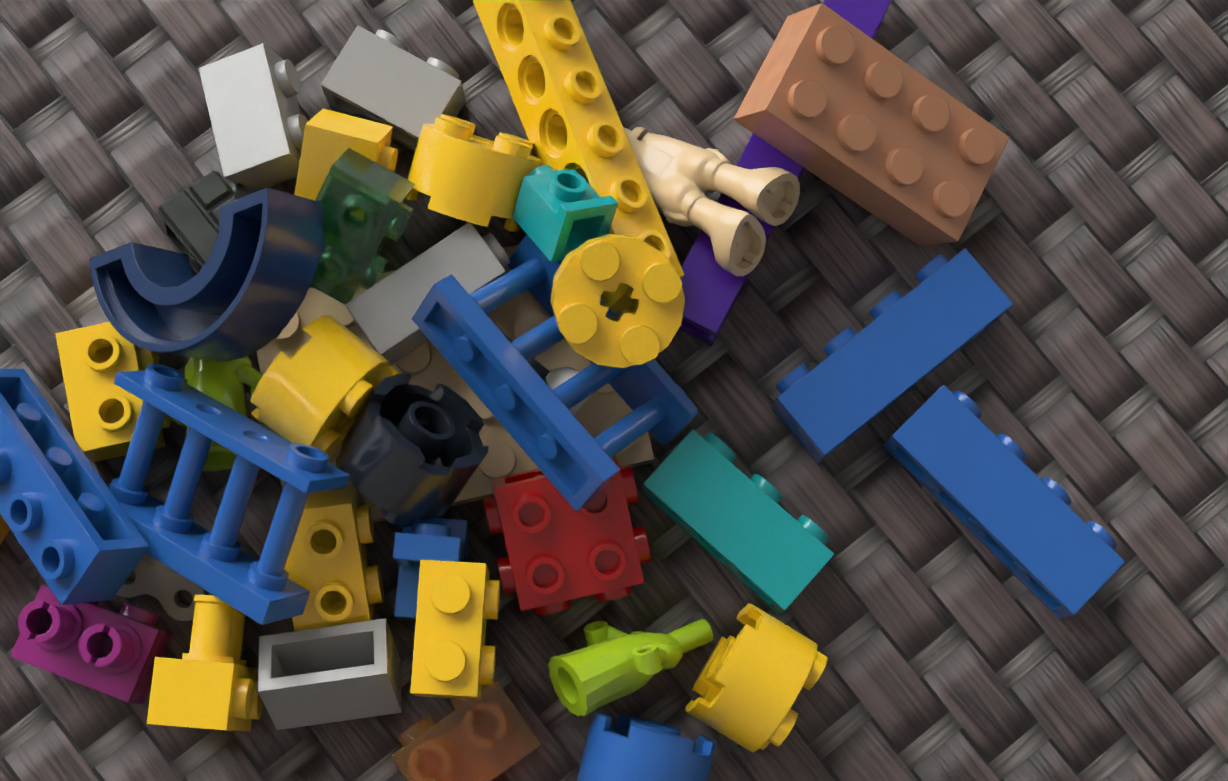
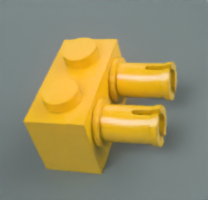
(210, 682)

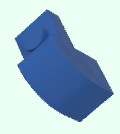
(425, 540)

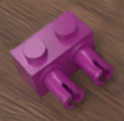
(92, 644)

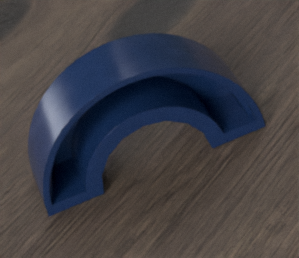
(239, 296)

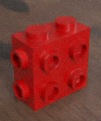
(563, 551)

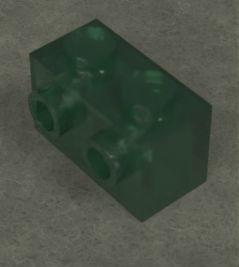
(359, 213)

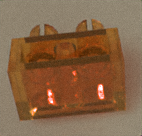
(469, 743)

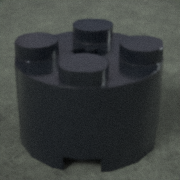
(412, 449)

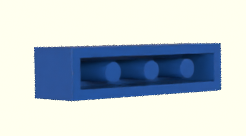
(890, 354)
(1004, 502)

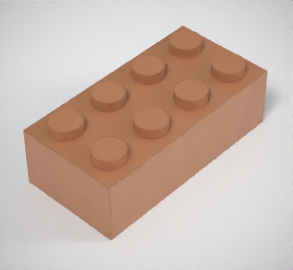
(871, 126)

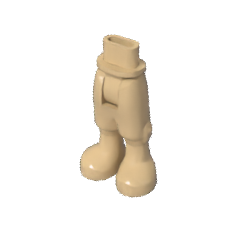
(683, 175)

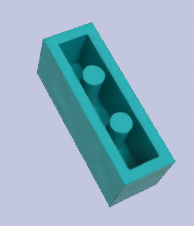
(738, 519)

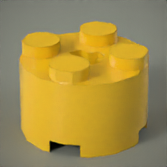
(469, 173)
(634, 333)
(320, 386)
(756, 680)

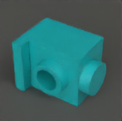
(561, 202)

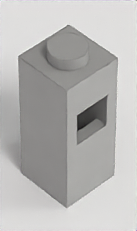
(388, 307)

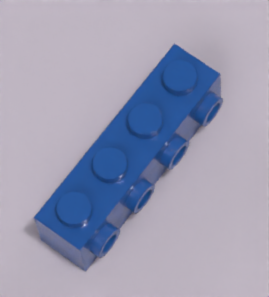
(59, 501)

